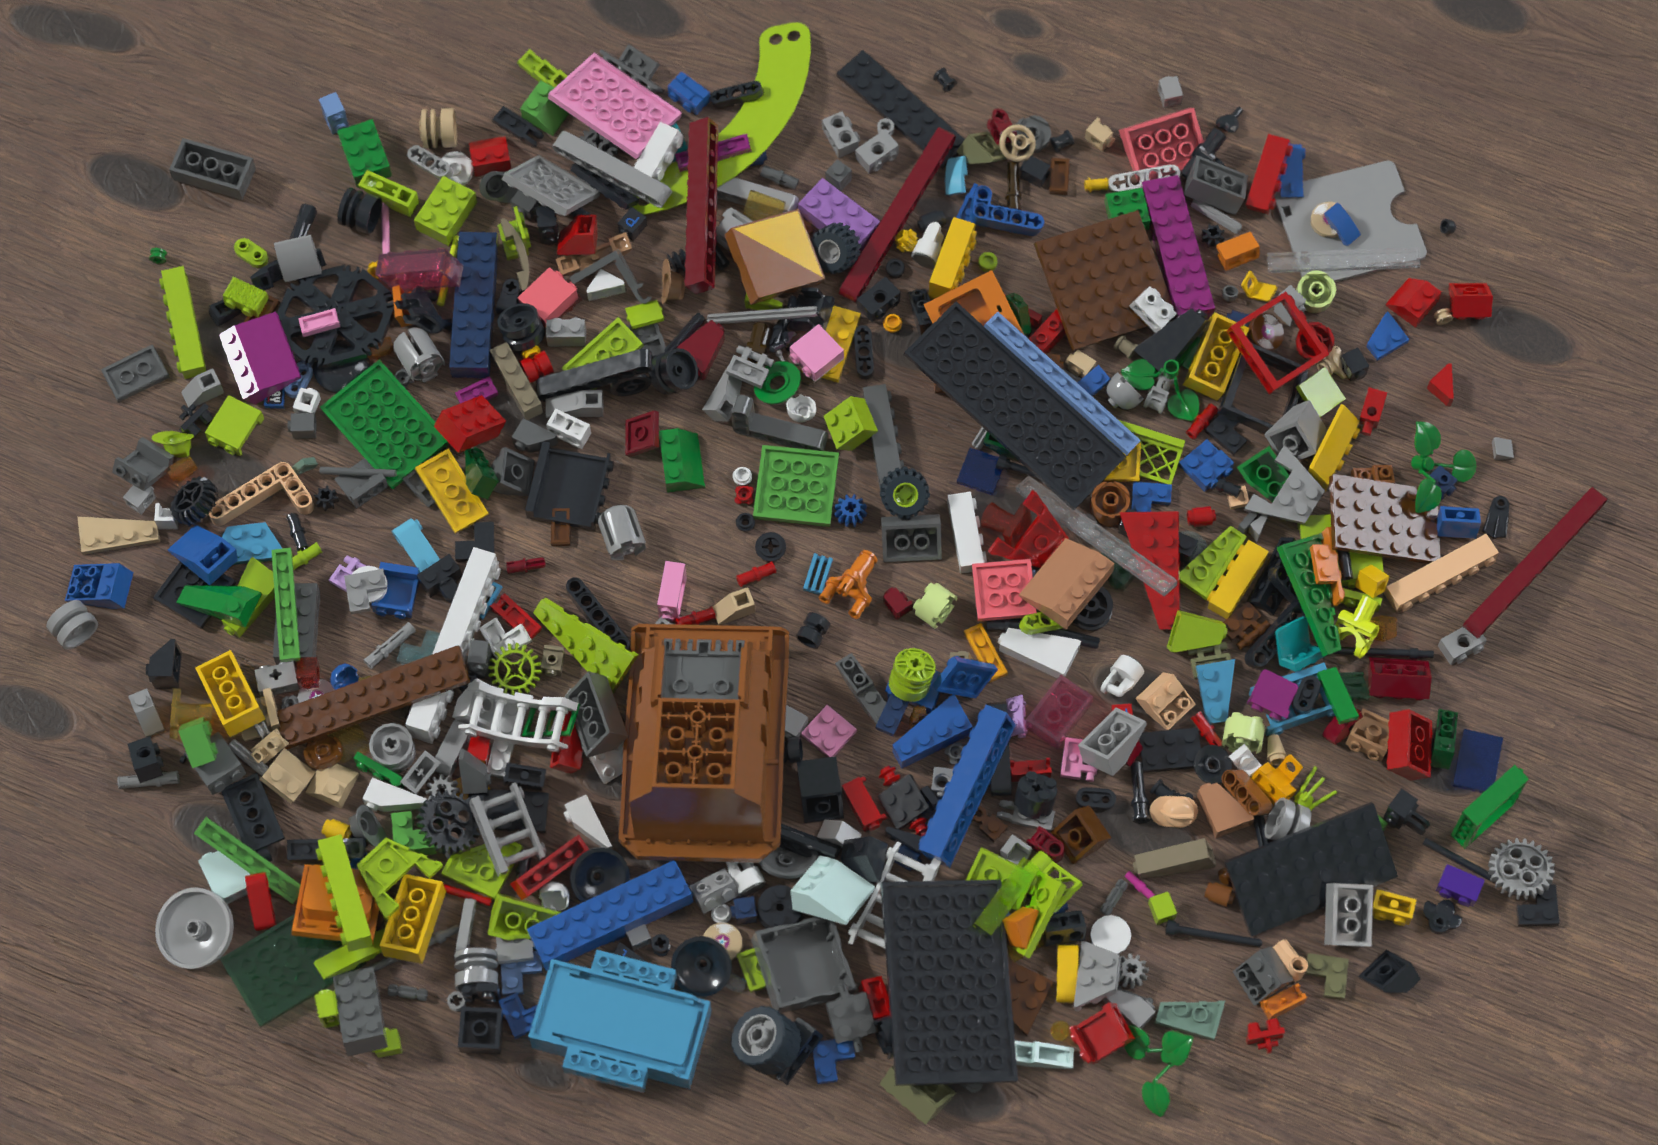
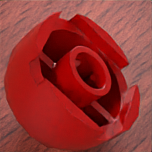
(1323, 333)

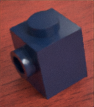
(1444, 481)
(744, 911)

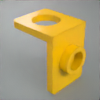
(1258, 290)

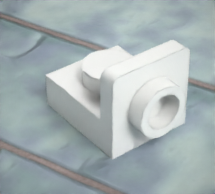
(1245, 760)

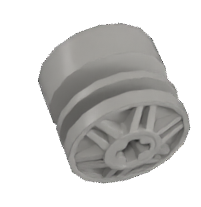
(475, 967)

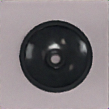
(338, 377)
(608, 863)
(695, 977)

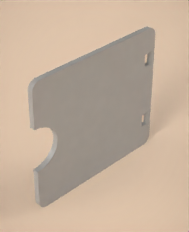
(1366, 198)

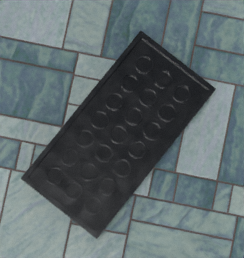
(1292, 872)

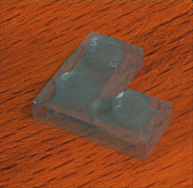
(410, 653)

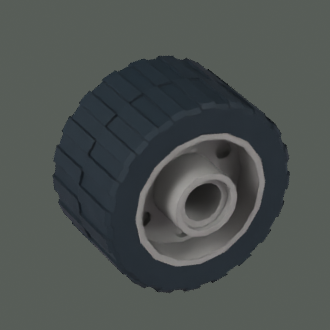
(766, 1040)

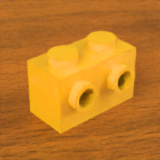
(1393, 907)

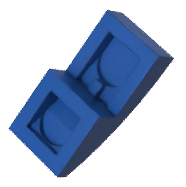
(1343, 224)

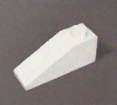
(388, 798)
(586, 821)

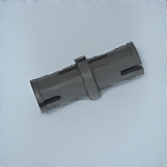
(779, 177)

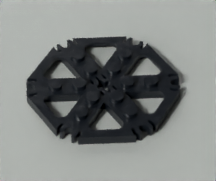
(347, 312)

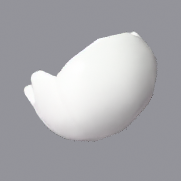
(801, 408)
(554, 896)

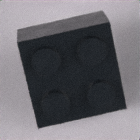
(480, 1030)

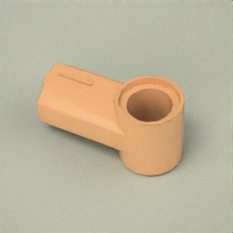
(1291, 959)

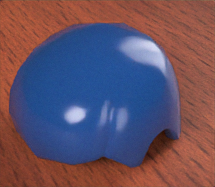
(343, 676)

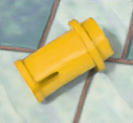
(1095, 184)

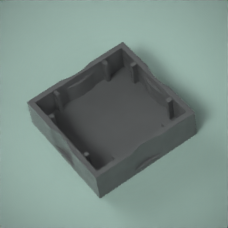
(802, 963)

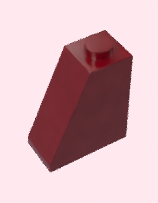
(705, 346)

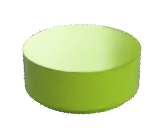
(987, 261)

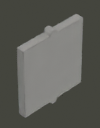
(514, 950)

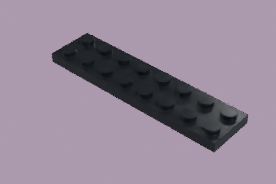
(895, 102)

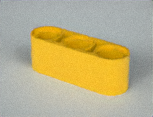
(1066, 973)

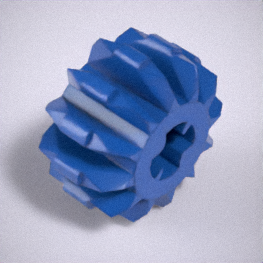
(842, 510)

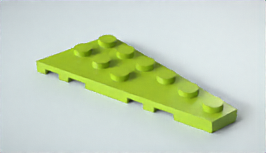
(586, 643)

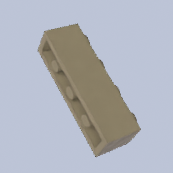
(516, 381)

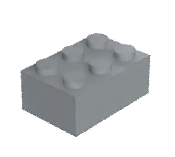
(1348, 914)

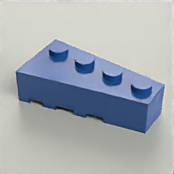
(936, 731)

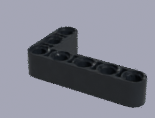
(1260, 646)

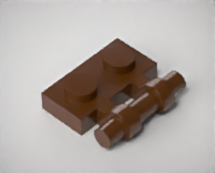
(1242, 620)

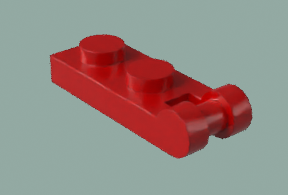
(515, 615)

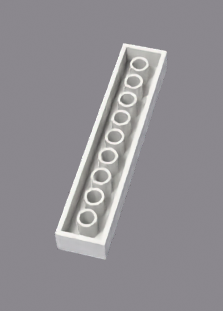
(457, 630)

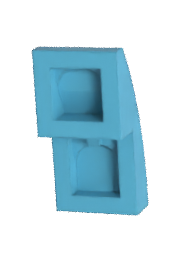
(954, 176)

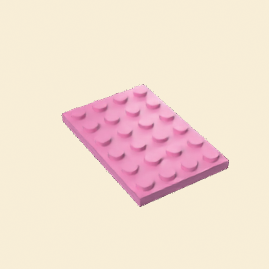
(613, 104)

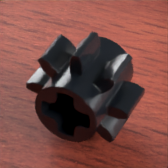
(1212, 230)
(330, 495)

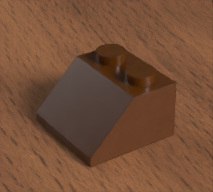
(1081, 834)

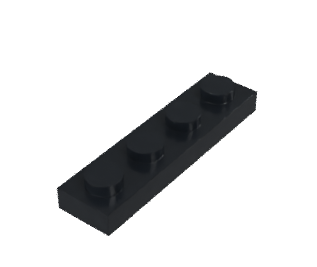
(610, 190)
(305, 848)

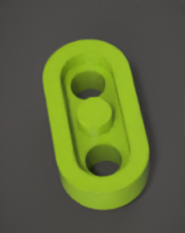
(249, 252)

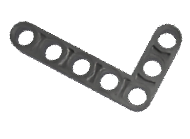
(774, 430)

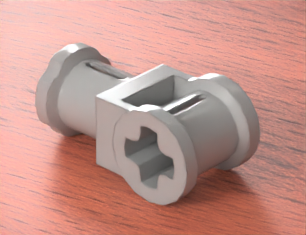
(1158, 396)

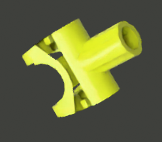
(1359, 624)

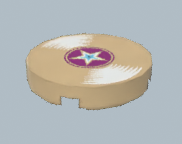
(1319, 221)
(728, 936)

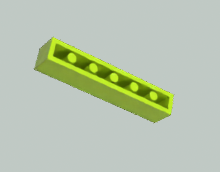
(183, 321)
(344, 892)

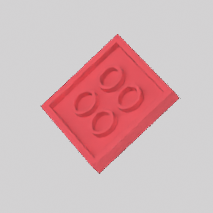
(998, 589)

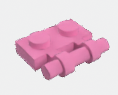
(1072, 762)

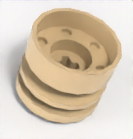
(438, 128)

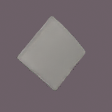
(297, 258)

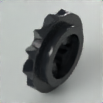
(763, 542)

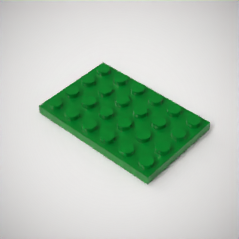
(384, 423)

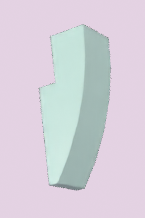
(1044, 1055)

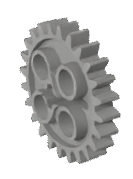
(1515, 882)

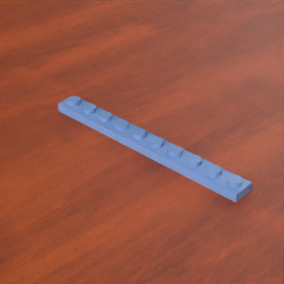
(1062, 383)

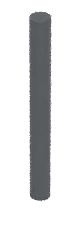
(357, 471)

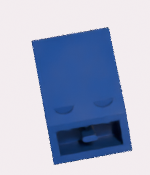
(204, 553)
(100, 585)

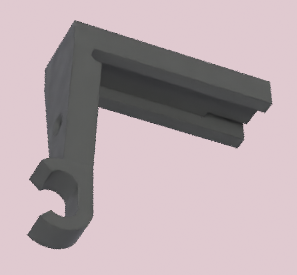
(623, 268)

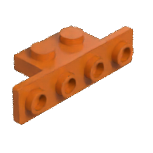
(1326, 566)

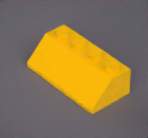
(1334, 446)

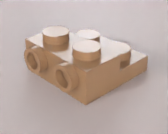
(1370, 736)

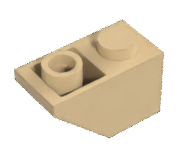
(734, 606)

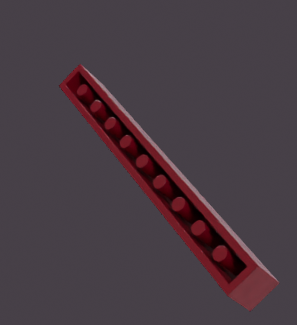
(701, 206)

